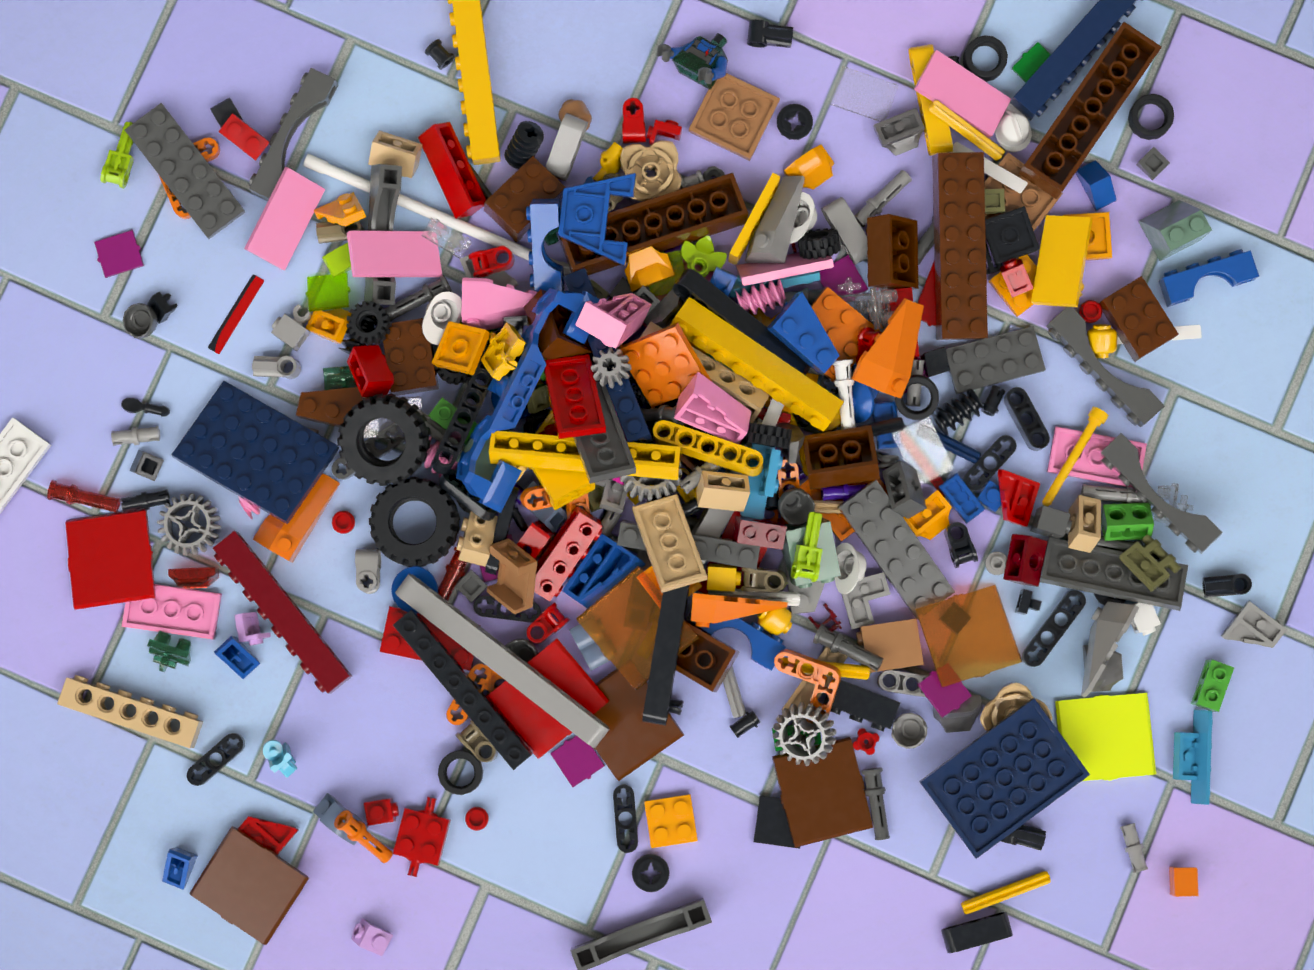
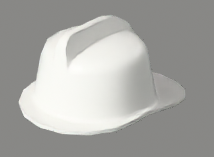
(1013, 130)
(805, 217)
(440, 310)
(852, 567)

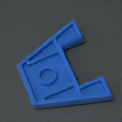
(586, 215)

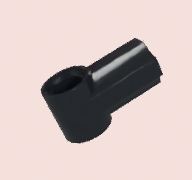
(763, 33)
(1224, 585)
(1027, 836)

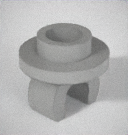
(996, 563)

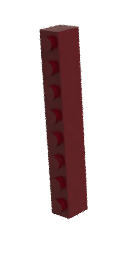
(282, 612)

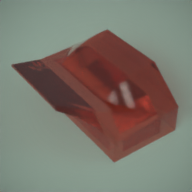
(194, 577)

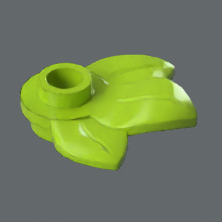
(702, 254)

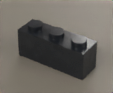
(864, 705)

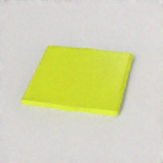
(1109, 734)

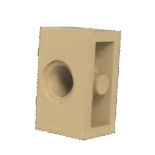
(1086, 523)

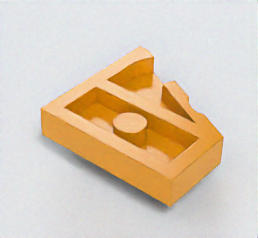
(342, 211)

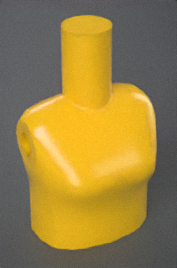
(609, 161)

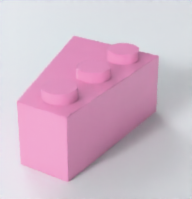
(614, 319)
(712, 410)

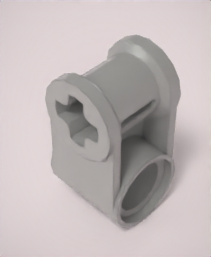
(368, 565)

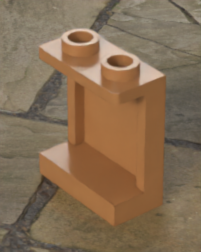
(515, 576)
(894, 641)

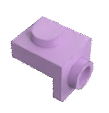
(248, 628)
(371, 937)

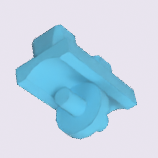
(279, 757)

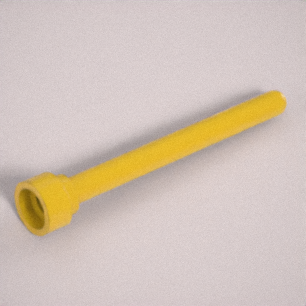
(1095, 419)

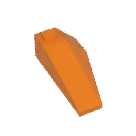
(891, 357)
(289, 538)
(718, 608)

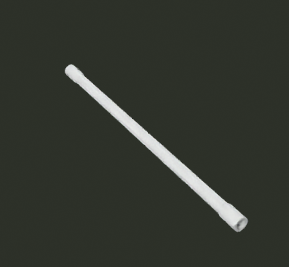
(323, 167)

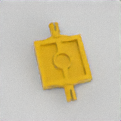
(502, 351)

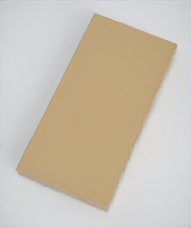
(669, 543)

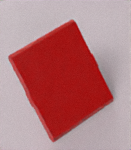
(110, 559)
(529, 720)

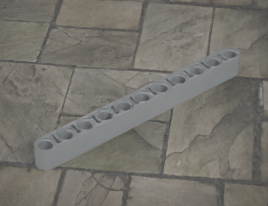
(502, 660)

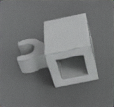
(291, 330)

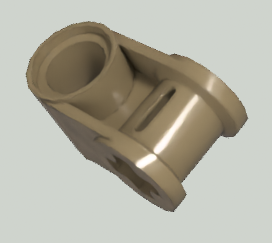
(760, 580)
(476, 742)

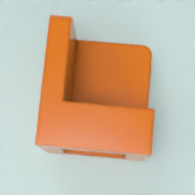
(1183, 881)

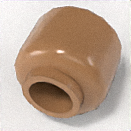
(576, 108)

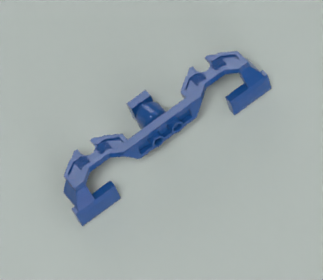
(515, 393)

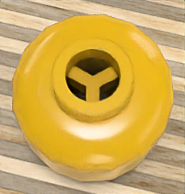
(1102, 340)
(776, 621)

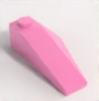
(487, 303)

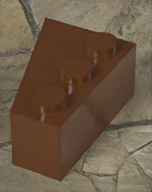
(327, 405)

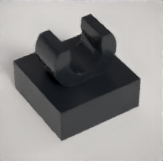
(161, 307)
(1025, 602)

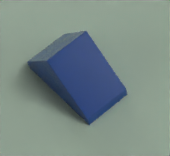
(1097, 184)
(237, 656)
(178, 867)

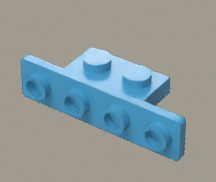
(765, 483)
(1193, 756)

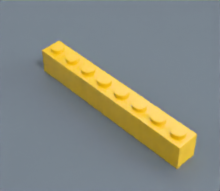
(475, 81)
(757, 365)
(562, 454)

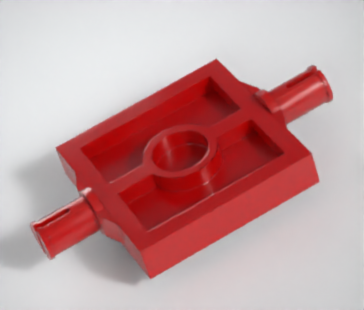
(421, 836)

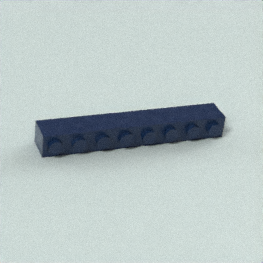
(1069, 55)
(622, 396)

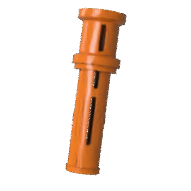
(350, 827)

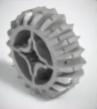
(644, 490)
(194, 516)
(820, 724)

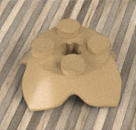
(659, 156)
(1006, 701)

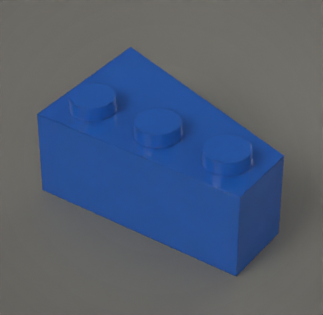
(804, 334)

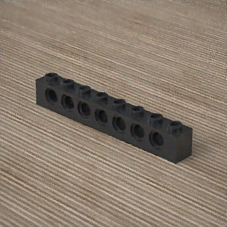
(463, 689)

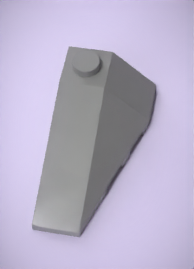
(775, 228)
(1106, 630)

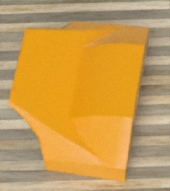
(814, 166)
(648, 268)
(329, 324)
(932, 519)

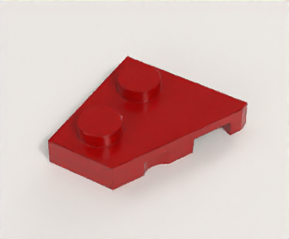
(1017, 497)
(268, 833)

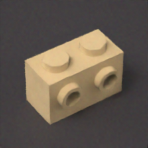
(395, 151)
(723, 491)
(476, 540)

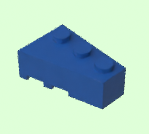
(600, 571)

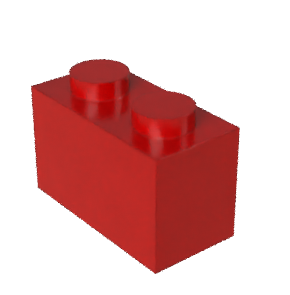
(244, 136)
(370, 370)

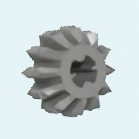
(602, 363)

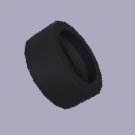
(992, 42)
(1159, 101)
(922, 414)
(443, 778)

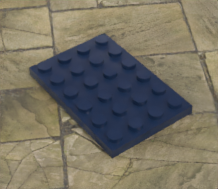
(255, 452)
(1004, 778)

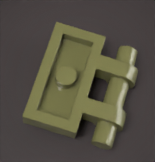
(1145, 566)

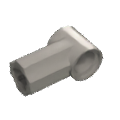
(274, 367)

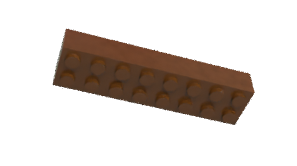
(1090, 110)
(666, 221)
(960, 246)

